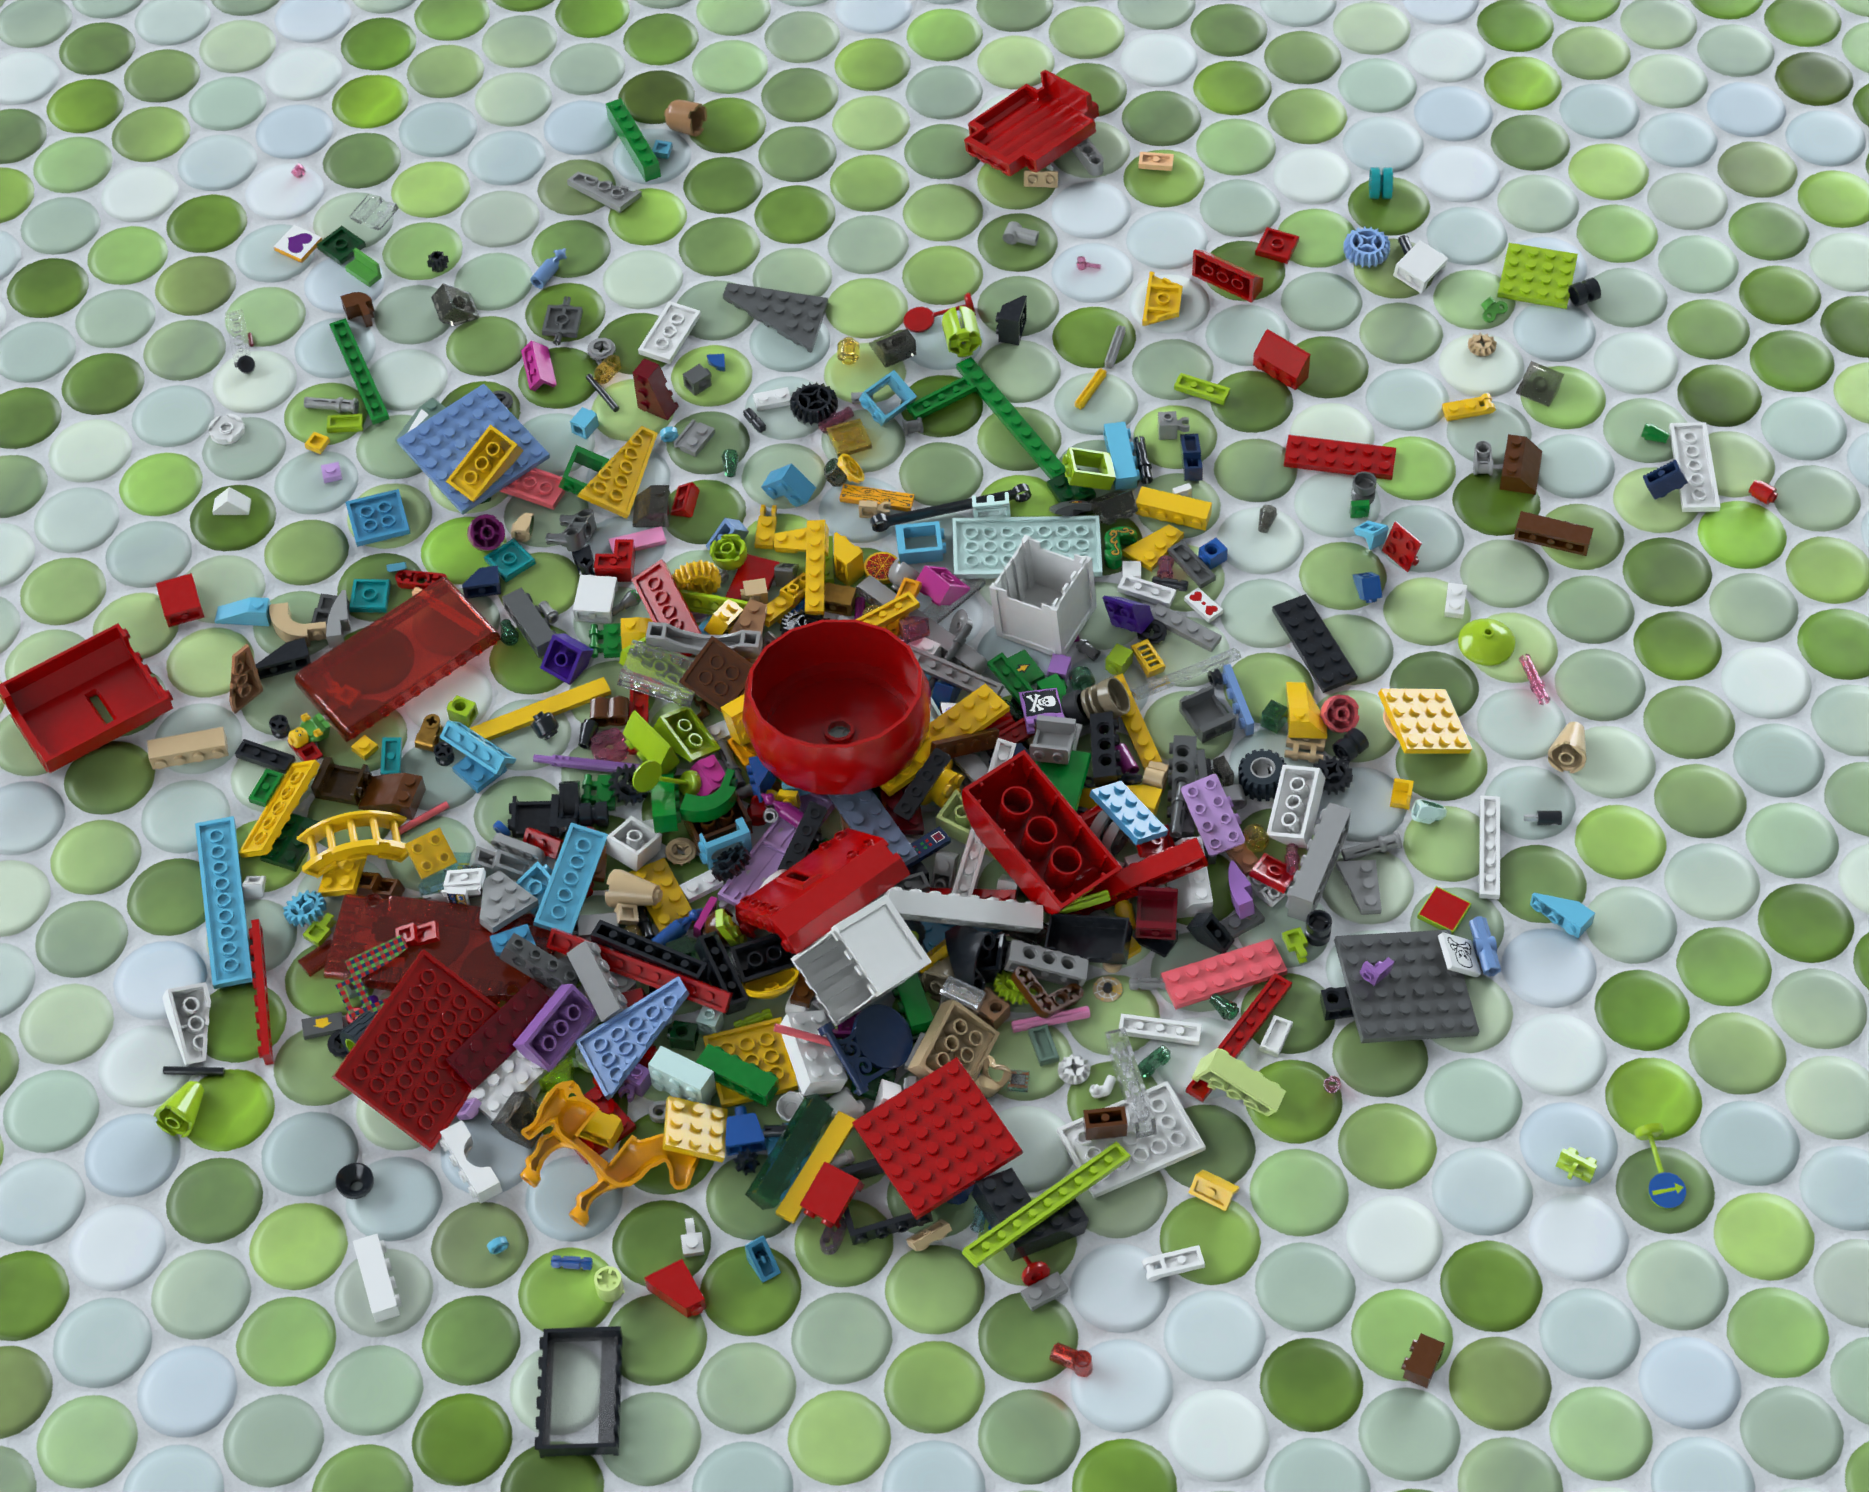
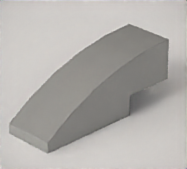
(338, 620)
(507, 863)

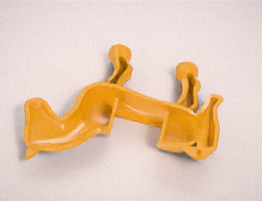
(626, 1167)

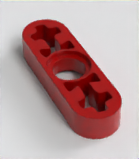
(414, 576)

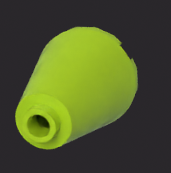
(180, 1110)

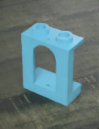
(742, 836)

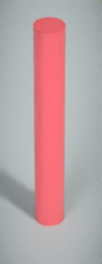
(424, 817)
(801, 1034)

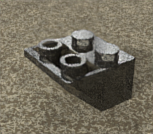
(894, 347)

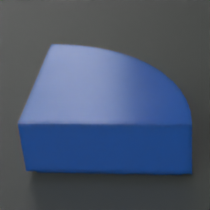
(717, 361)

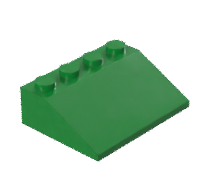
(1068, 778)

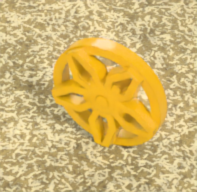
(850, 468)

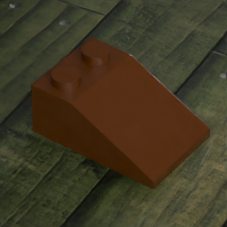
(394, 793)

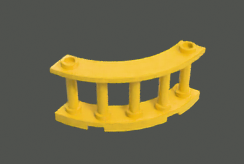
(356, 848)

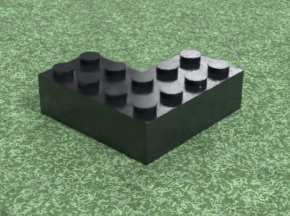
(1004, 1195)

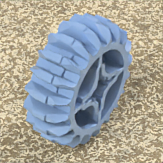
(1366, 251)

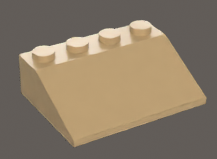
(951, 1035)

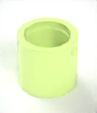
(608, 1284)

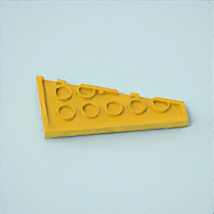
(620, 478)

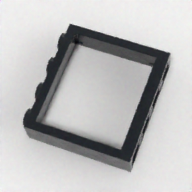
(883, 1228)

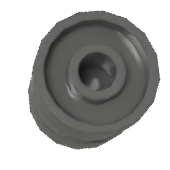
(1363, 487)

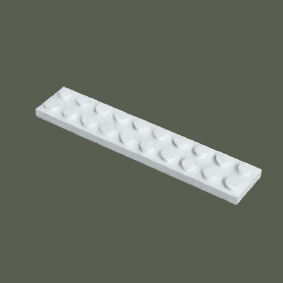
(519, 1073)

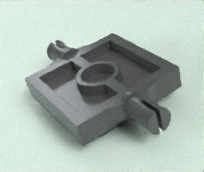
(562, 321)

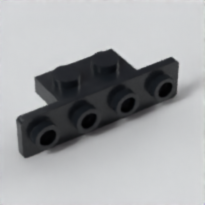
(922, 784)
(805, 837)

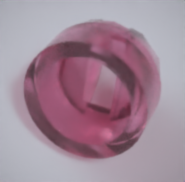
(298, 171)
(1332, 1088)

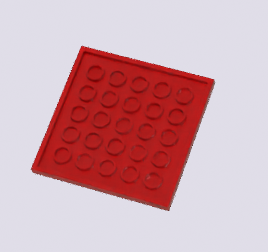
(937, 1138)

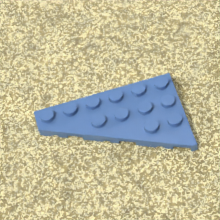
(621, 1042)

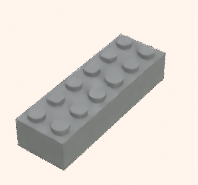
(1318, 862)

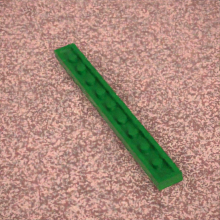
(1011, 419)

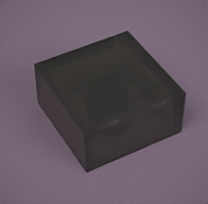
(1223, 771)

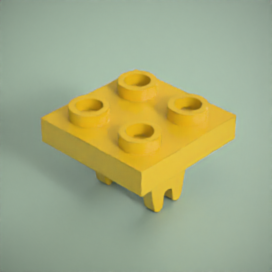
(430, 853)

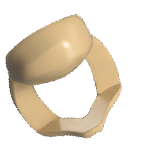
(986, 1083)

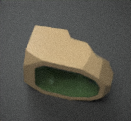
(523, 527)

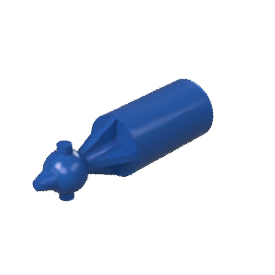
(677, 928)

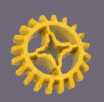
(698, 577)

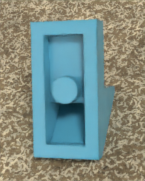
(1373, 532)

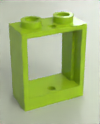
(1089, 458)

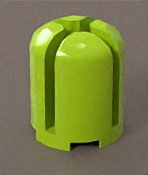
(964, 331)

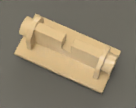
(1041, 179)

